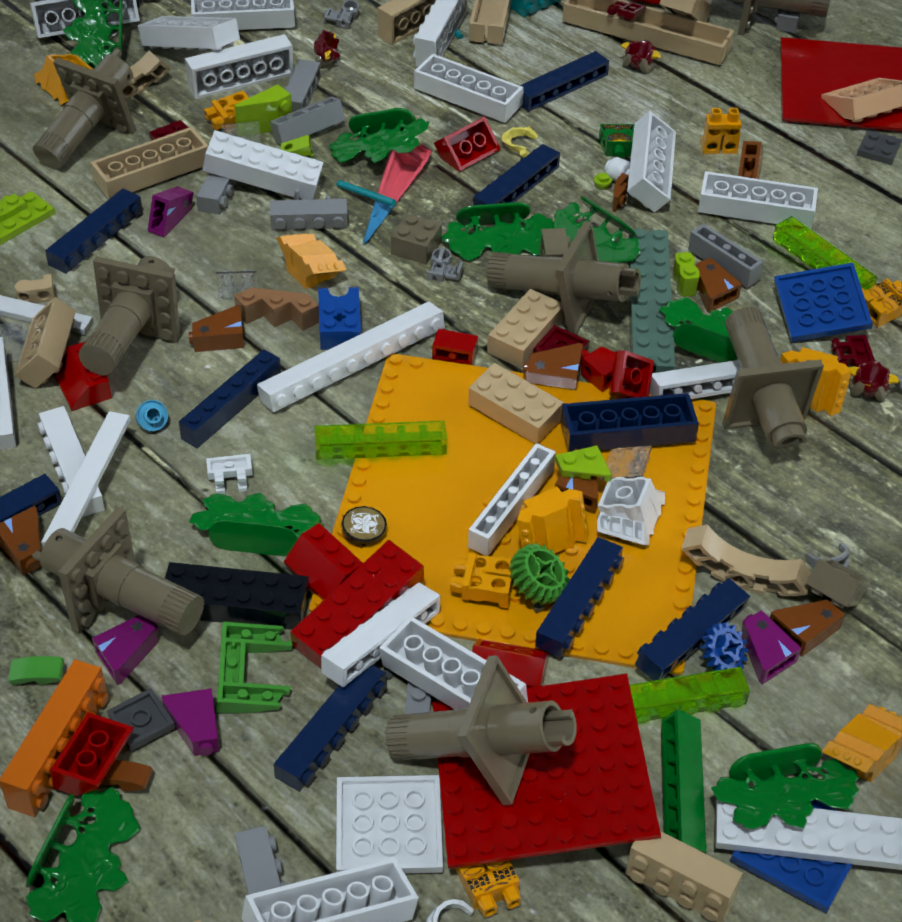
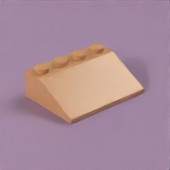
(866, 99)

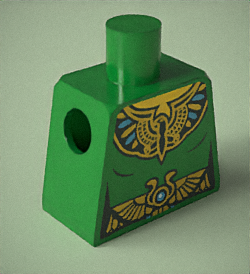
(616, 139)

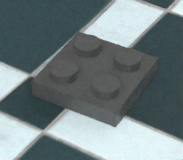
(879, 147)
(145, 715)

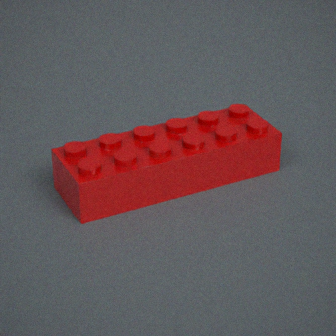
(356, 600)

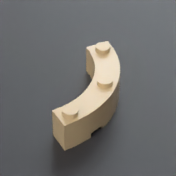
(145, 71)
(744, 569)

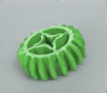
(525, 571)

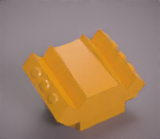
(50, 79)
(309, 259)
(832, 382)
(553, 519)
(868, 741)

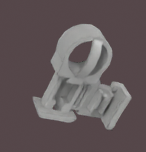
(343, 16)
(442, 267)

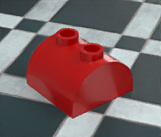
(630, 375)

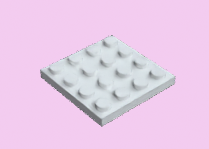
(389, 820)

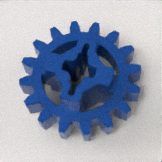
(724, 647)

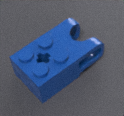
(338, 317)

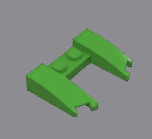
(232, 692)

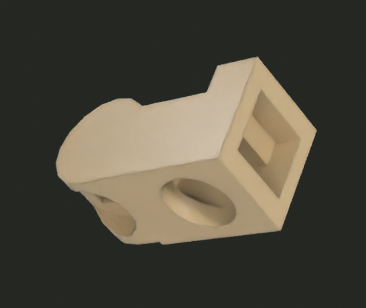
(35, 290)

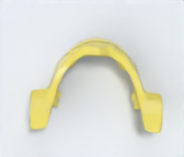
(518, 131)

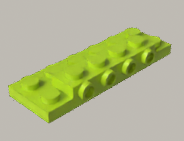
(21, 214)

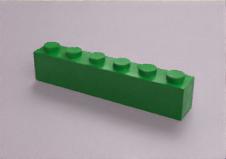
(683, 779)

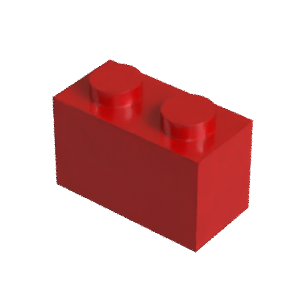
(455, 347)

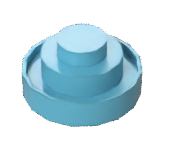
(151, 415)

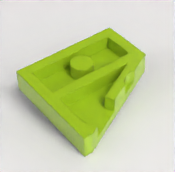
(583, 464)

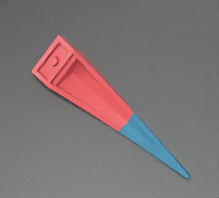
(397, 176)

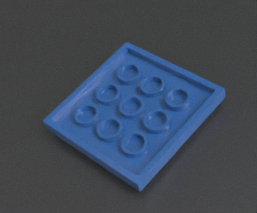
(822, 302)
(807, 879)

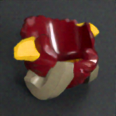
(325, 48)
(640, 55)
(871, 380)

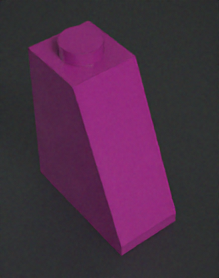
(194, 719)

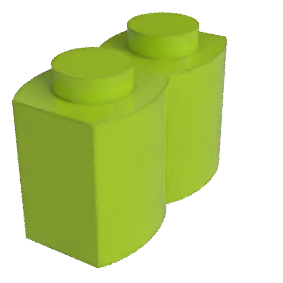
(685, 274)

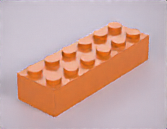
(28, 776)

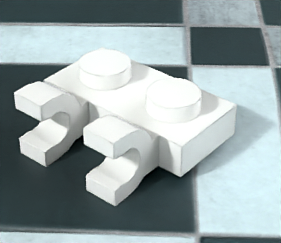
(227, 467)

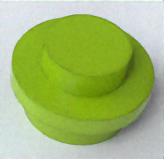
(602, 181)

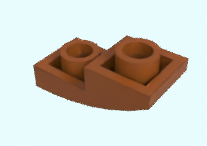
(620, 190)
(128, 775)

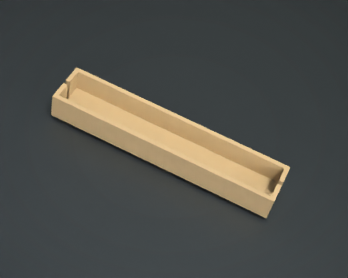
(489, 21)
(659, 27)

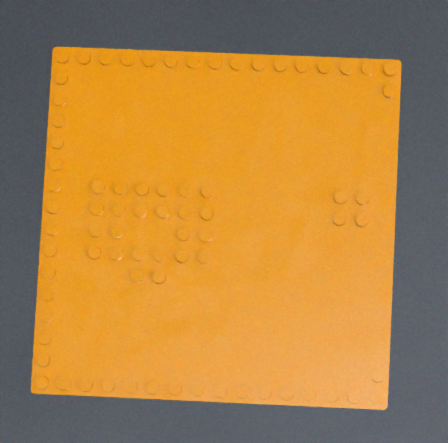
(439, 497)

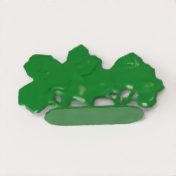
(94, 31)
(379, 134)
(502, 236)
(609, 251)
(705, 335)
(253, 524)
(784, 795)
(86, 863)

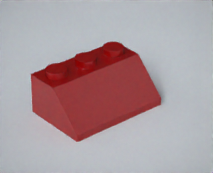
(468, 144)
(78, 384)
(322, 559)
(521, 662)
(89, 754)

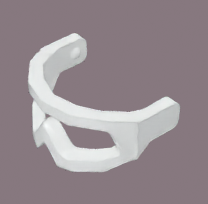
(450, 904)

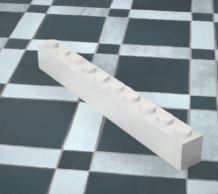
(350, 356)

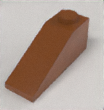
(751, 159)

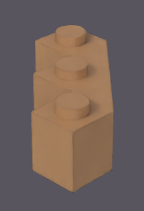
(278, 307)

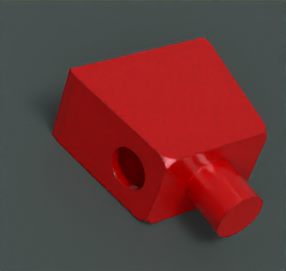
(598, 367)

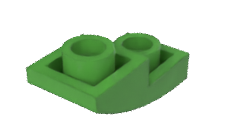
(37, 668)

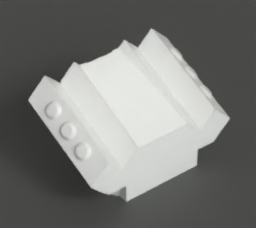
(630, 509)

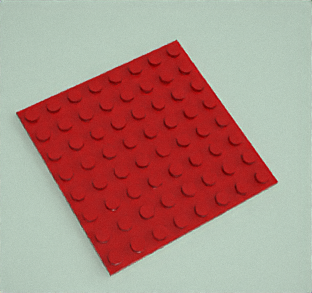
(826, 66)
(566, 798)

